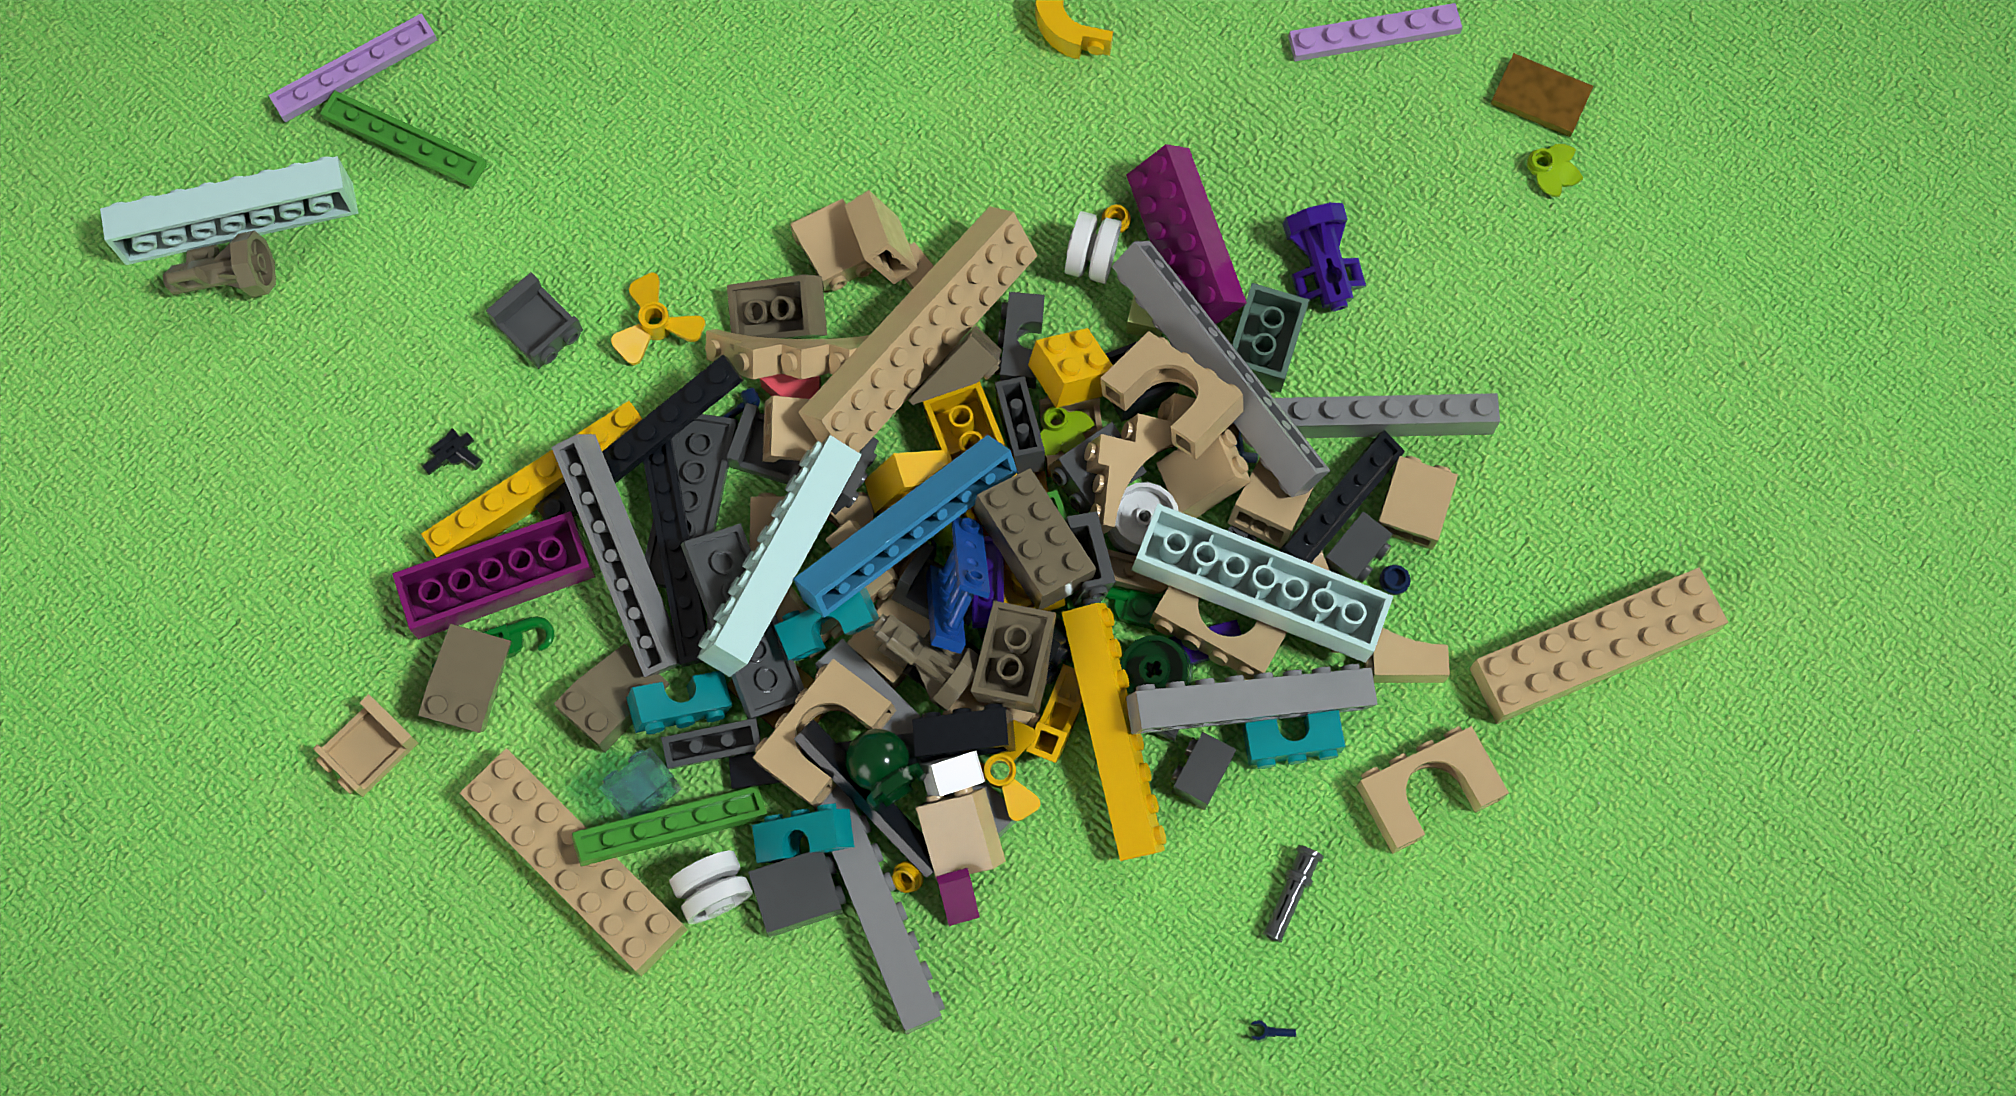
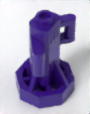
(1319, 235)

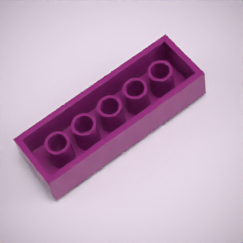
(1185, 229)
(493, 575)

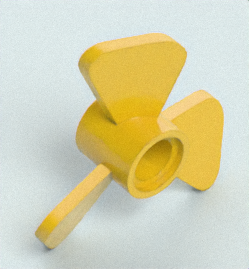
(633, 341)
(1018, 799)

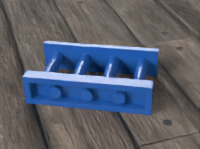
(955, 584)

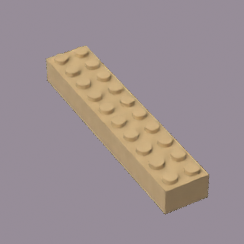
(920, 331)

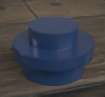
(1394, 579)

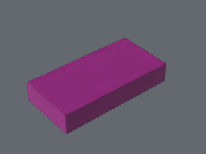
(958, 896)

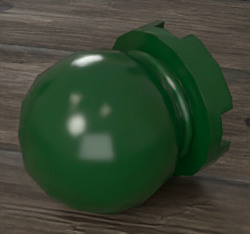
(881, 764)

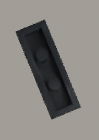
(964, 731)

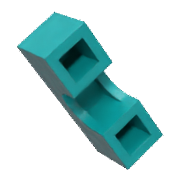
(802, 631)
(654, 710)
(1267, 745)
(780, 838)

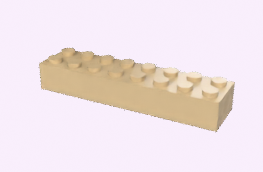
(1598, 645)
(599, 892)

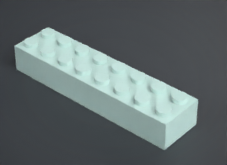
(223, 209)
(778, 556)
(1262, 583)

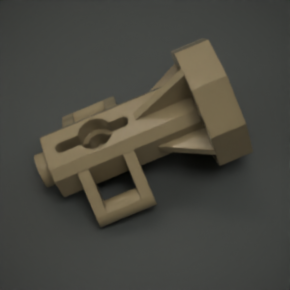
(241, 264)
(941, 670)

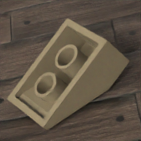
(778, 307)
(965, 365)
(1014, 657)
(465, 678)
(598, 698)

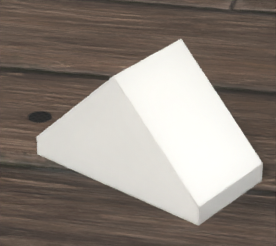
(952, 773)

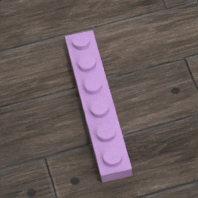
(1375, 32)
(353, 67)

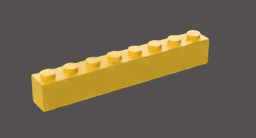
(519, 493)
(1116, 749)

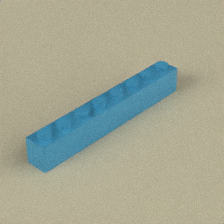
(904, 526)

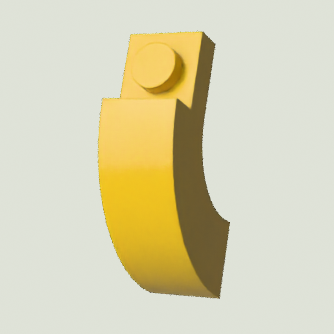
(1066, 34)
(1058, 717)

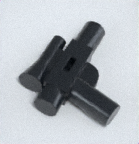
(452, 449)

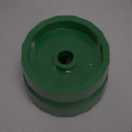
(1155, 651)

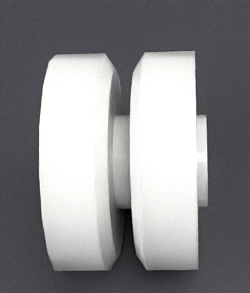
(1088, 246)
(1135, 515)
(710, 887)

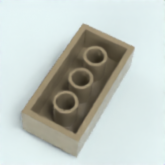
(1034, 539)

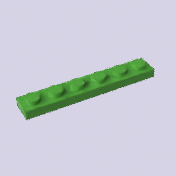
(403, 139)
(668, 825)

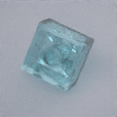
(640, 785)

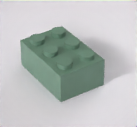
(1269, 333)

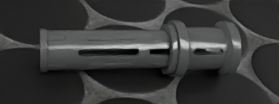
(1297, 880)

